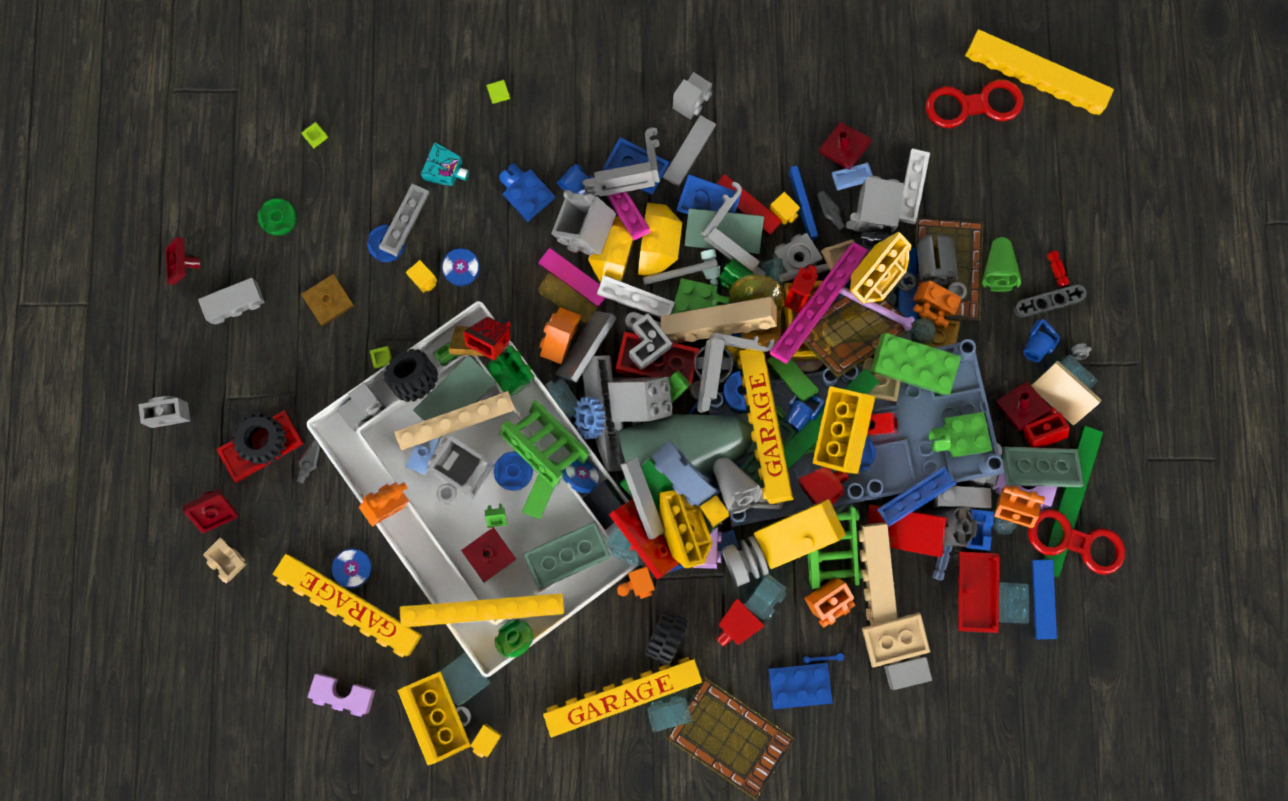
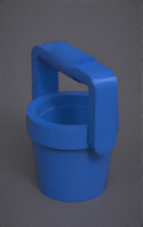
(1039, 342)
(801, 414)

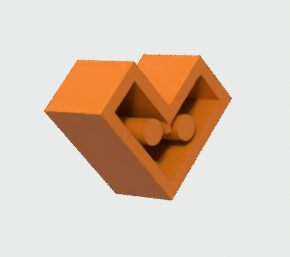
(559, 335)

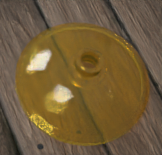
(757, 287)

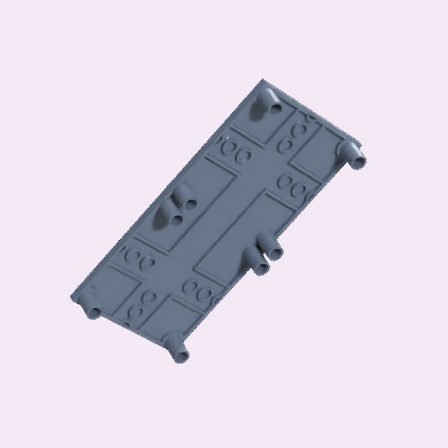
(899, 458)

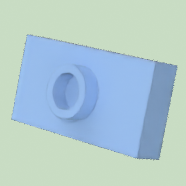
(848, 178)
(421, 455)

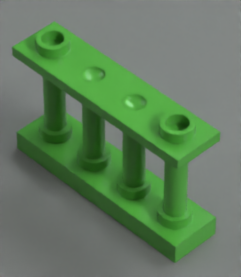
(537, 458)
(816, 557)

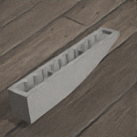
(596, 380)

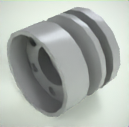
(745, 561)

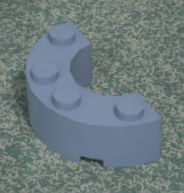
(684, 475)

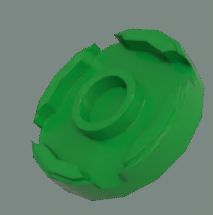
(277, 217)
(514, 638)

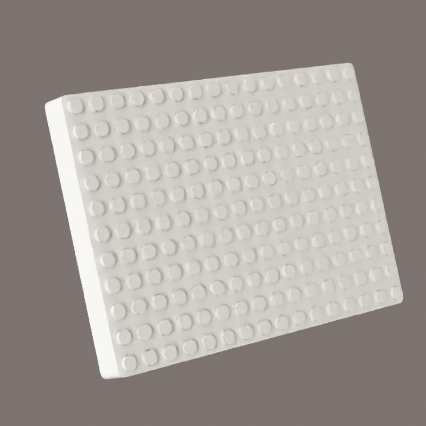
(433, 533)

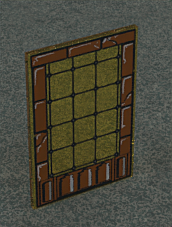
(968, 251)
(850, 333)
(731, 739)

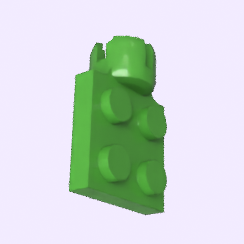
(697, 295)
(962, 435)

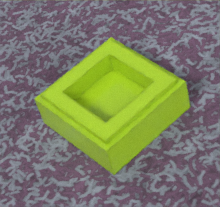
(498, 91)
(314, 135)
(380, 357)

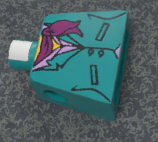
(443, 167)

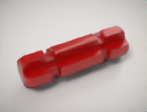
(1058, 268)

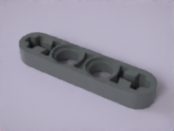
(1049, 300)

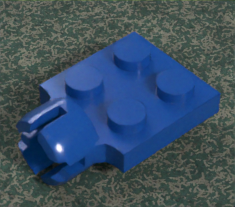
(525, 191)

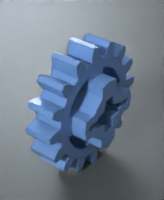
(589, 417)

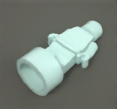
(711, 273)

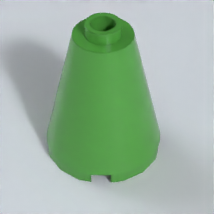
(1001, 267)

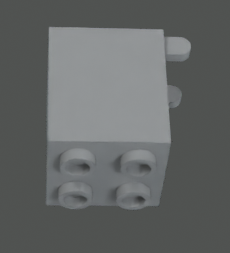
(877, 206)
(583, 223)
(639, 400)
(468, 469)

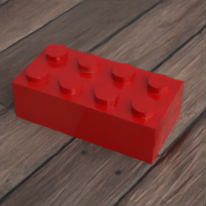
(677, 358)

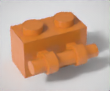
(936, 299)
(384, 503)
(1018, 506)
(640, 582)
(830, 601)

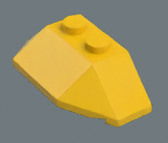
(662, 244)
(614, 254)
(881, 269)
(684, 529)

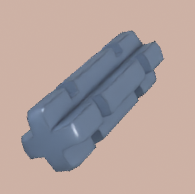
(941, 563)

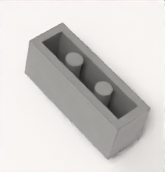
(231, 301)

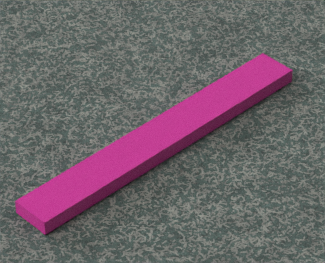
(818, 303)

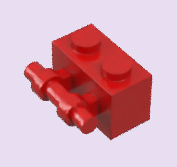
(1046, 430)

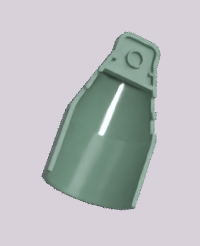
(698, 436)

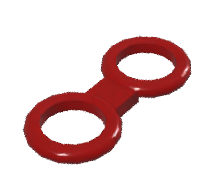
(974, 104)
(1078, 542)

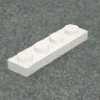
(913, 185)
(634, 297)

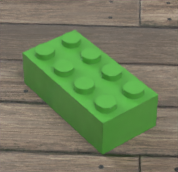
(915, 364)

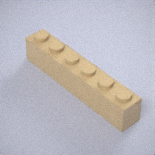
(720, 319)
(454, 420)
(877, 572)

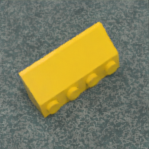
(434, 718)

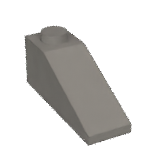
(963, 497)

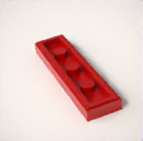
(749, 205)

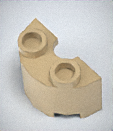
(225, 559)

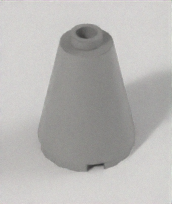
(735, 486)

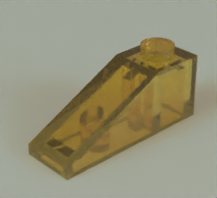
(566, 297)

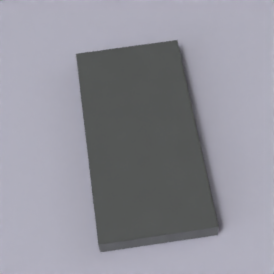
(585, 346)

